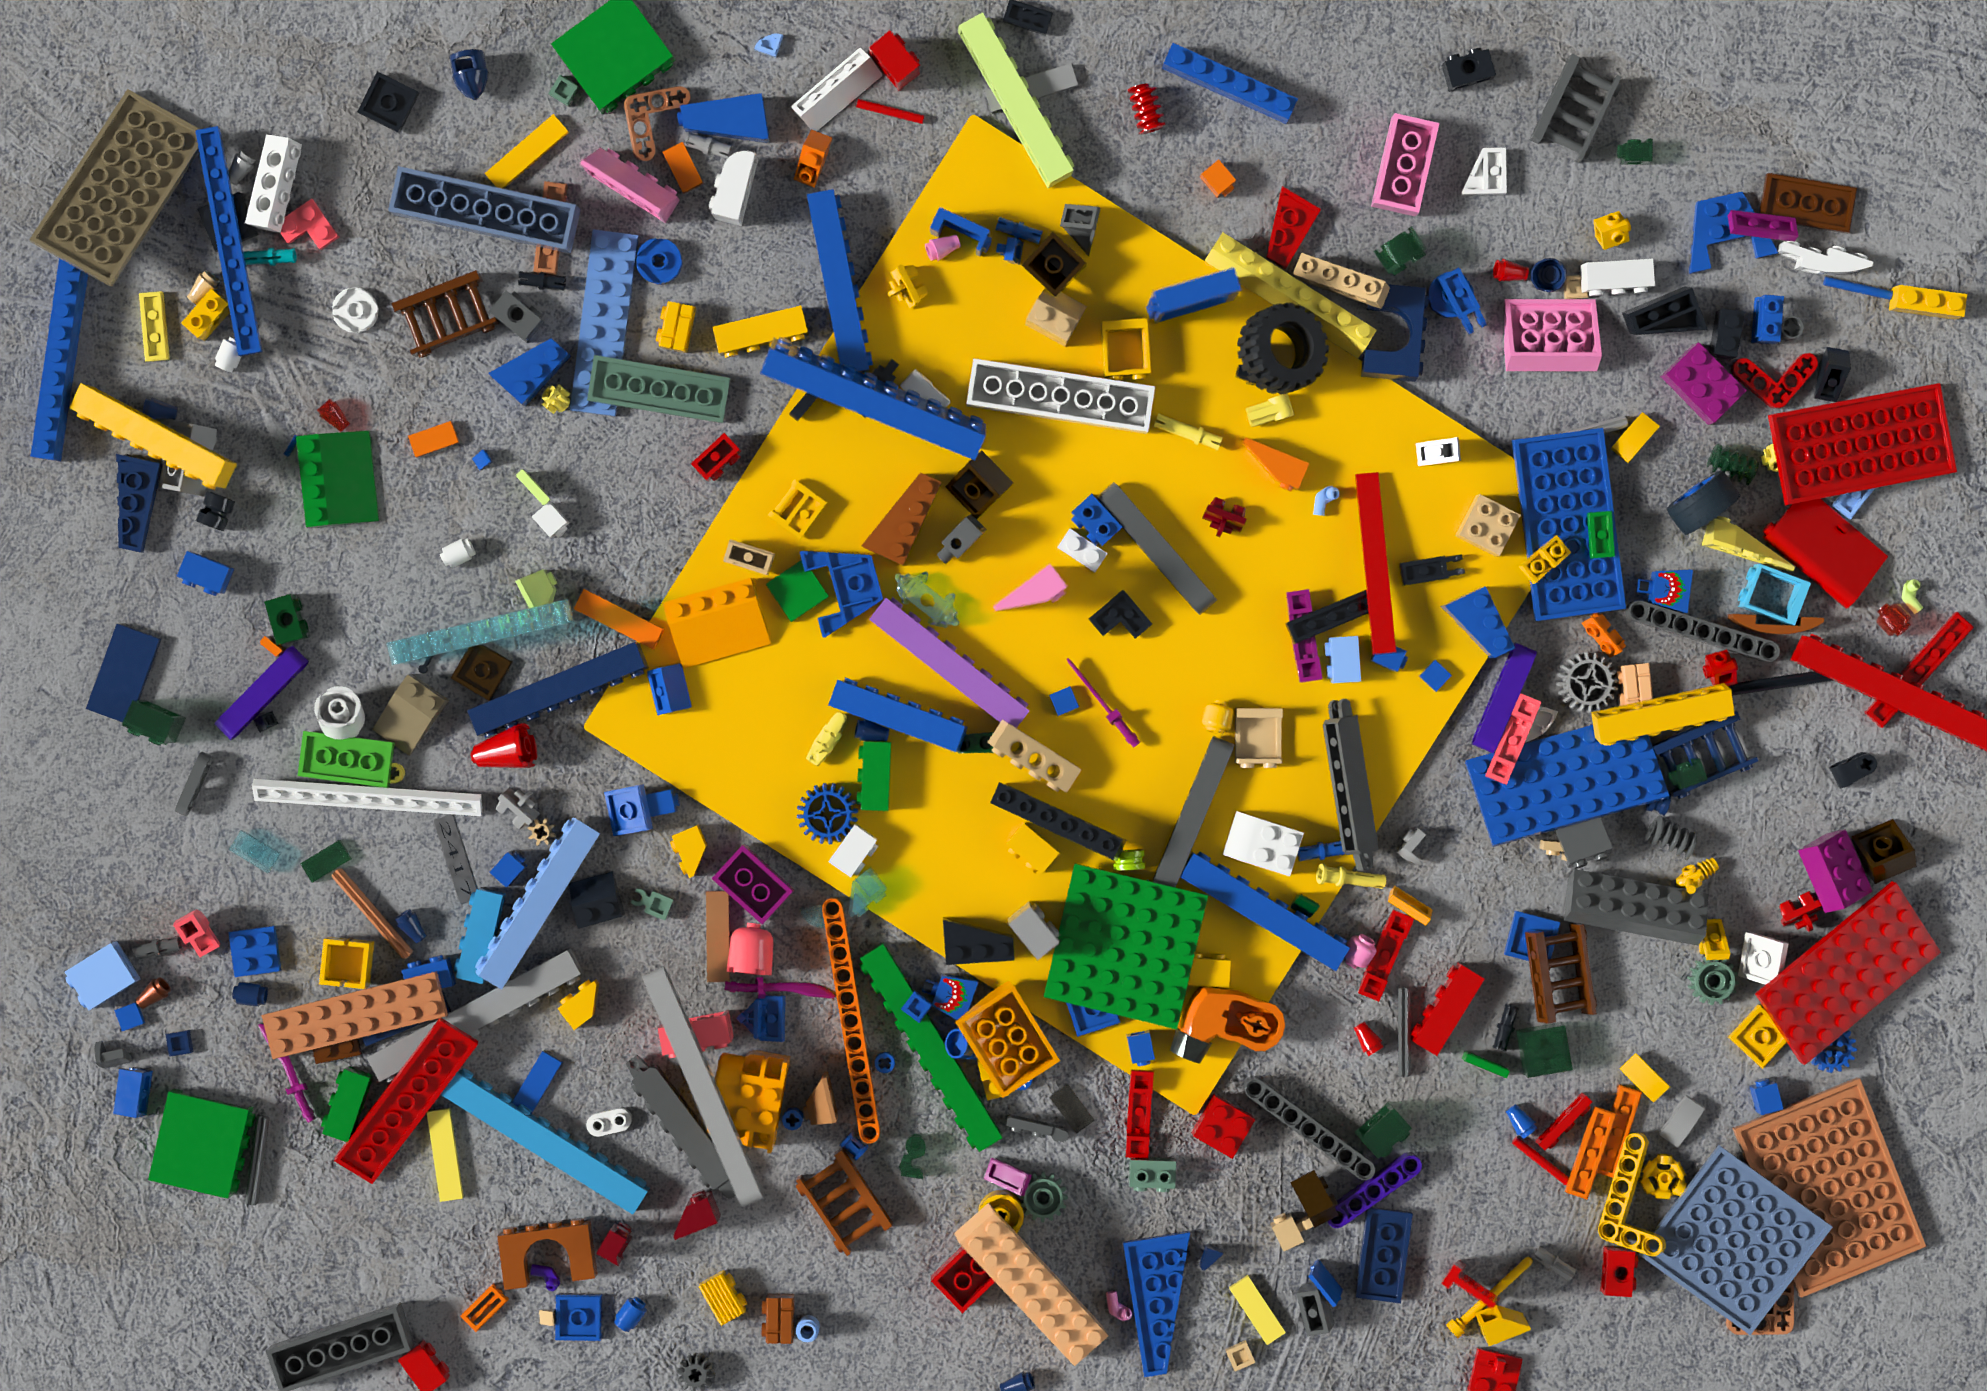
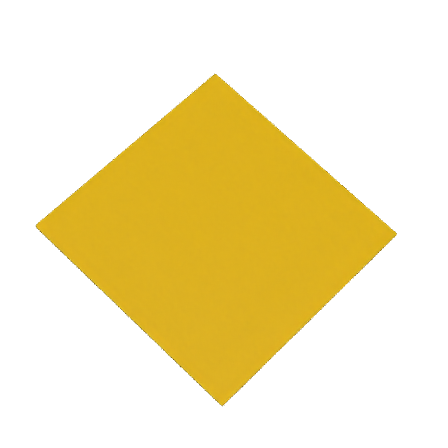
(942, 837)

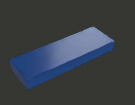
(537, 1081)

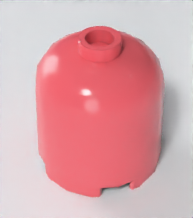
(751, 951)

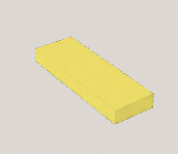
(154, 326)
(1257, 1310)

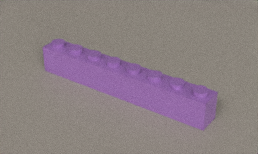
(949, 664)

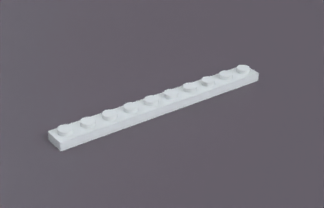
(367, 797)

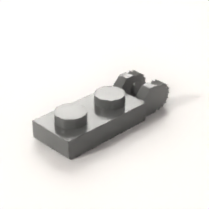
(1037, 1128)

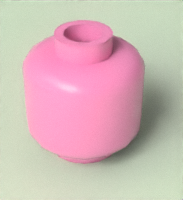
(1360, 951)

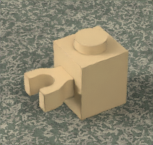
(1289, 1231)

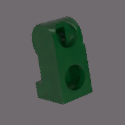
(977, 743)

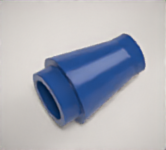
(1521, 1121)

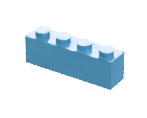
(481, 928)

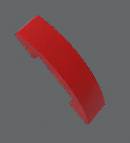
(1387, 949)
(1139, 1113)

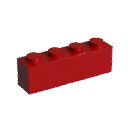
(1446, 1009)

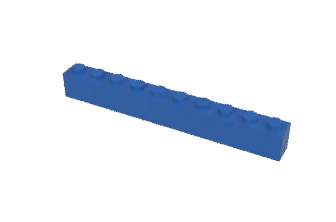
(59, 362)

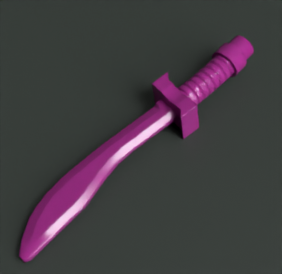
(1114, 716)
(806, 989)
(296, 1087)

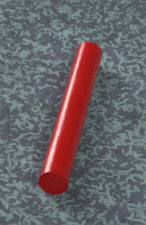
(890, 111)
(1540, 1160)

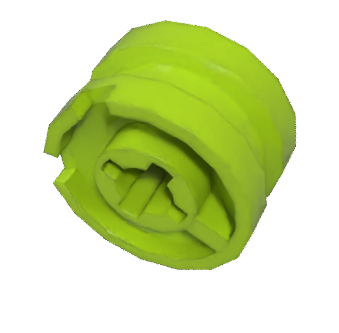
(1130, 860)

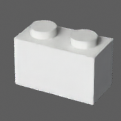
(853, 850)

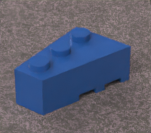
(531, 371)

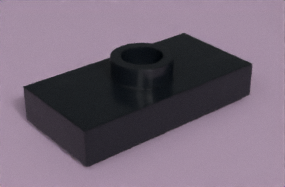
(1028, 17)

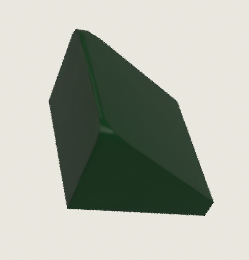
(1304, 905)

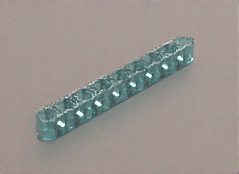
(480, 632)

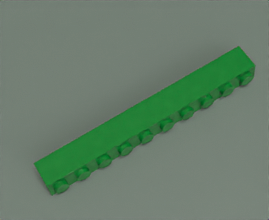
(931, 1047)

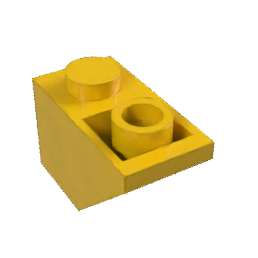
(691, 848)
(581, 1006)
(1501, 1324)

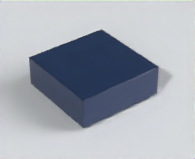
(179, 1043)

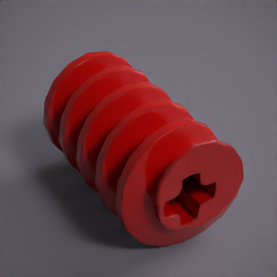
(1146, 108)

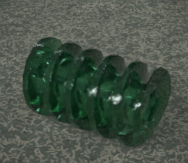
(1733, 463)

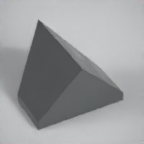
(1080, 224)

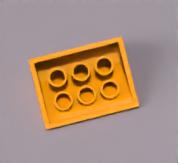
(716, 623)
(1007, 1039)

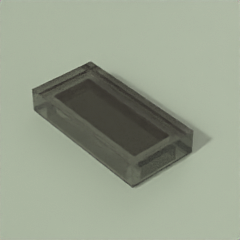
(1072, 1108)

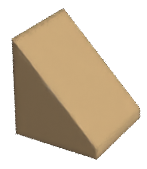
(547, 1317)

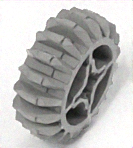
(1589, 672)

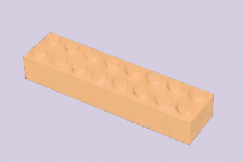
(1031, 1284)

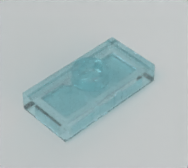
(254, 851)

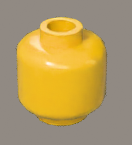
(1218, 717)

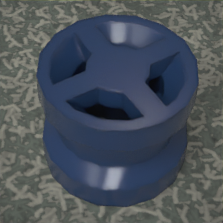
(1661, 806)

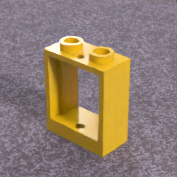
(1126, 325)

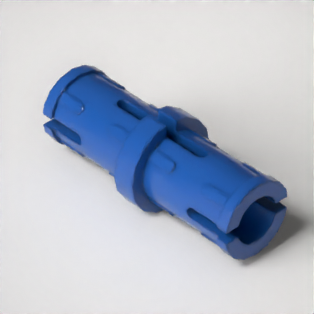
(1019, 230)
(1320, 851)

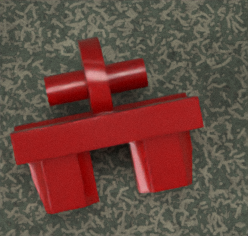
(1791, 915)

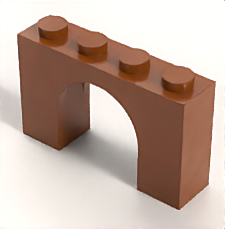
(573, 1236)

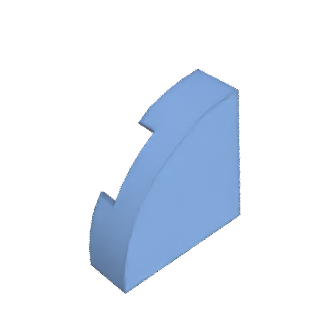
(769, 44)

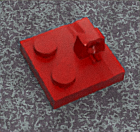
(1494, 1371)

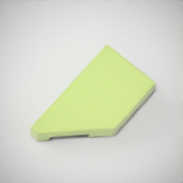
(533, 487)

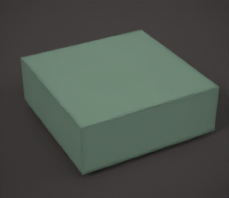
(564, 90)

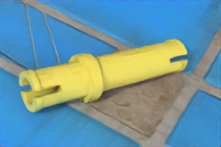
(1188, 432)

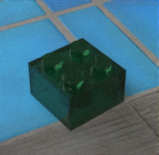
(153, 721)
(1544, 1050)
(1383, 1131)

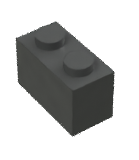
(1314, 1310)

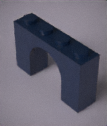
(1405, 363)

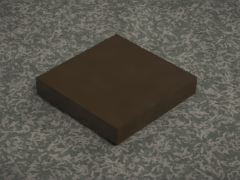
(482, 670)

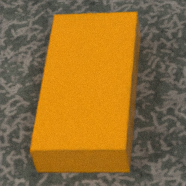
(1410, 905)

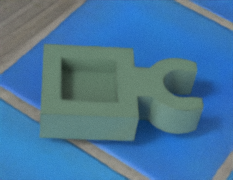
(656, 904)

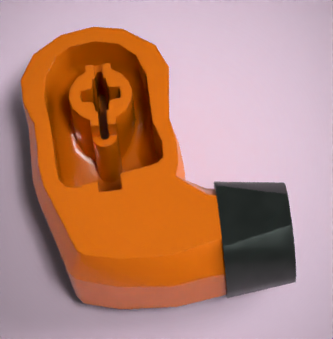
(1229, 1016)

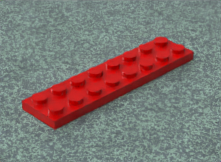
(406, 1100)

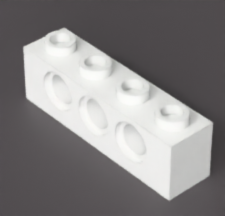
(273, 183)

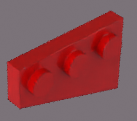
(1290, 226)

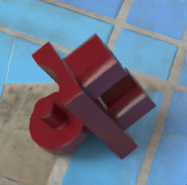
(1224, 520)

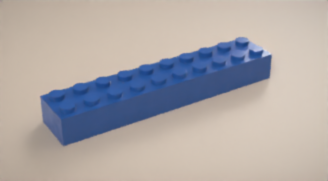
(874, 398)

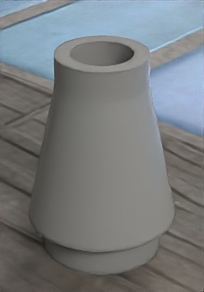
(241, 166)

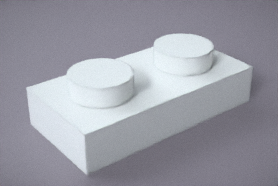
(1082, 550)

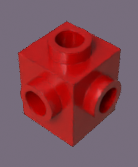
(1720, 668)

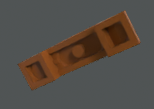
(1749, 623)

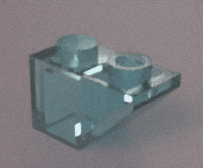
(864, 890)

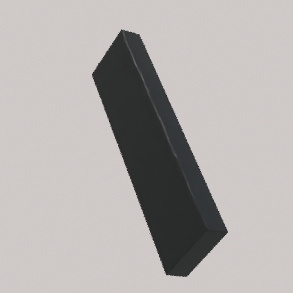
(1328, 617)

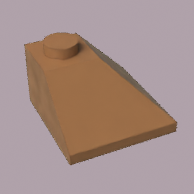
(821, 1103)

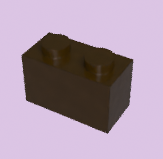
(1314, 1198)

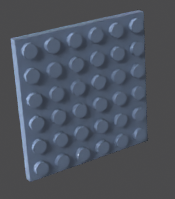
(1736, 1239)

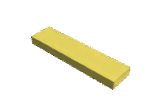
(445, 1154)

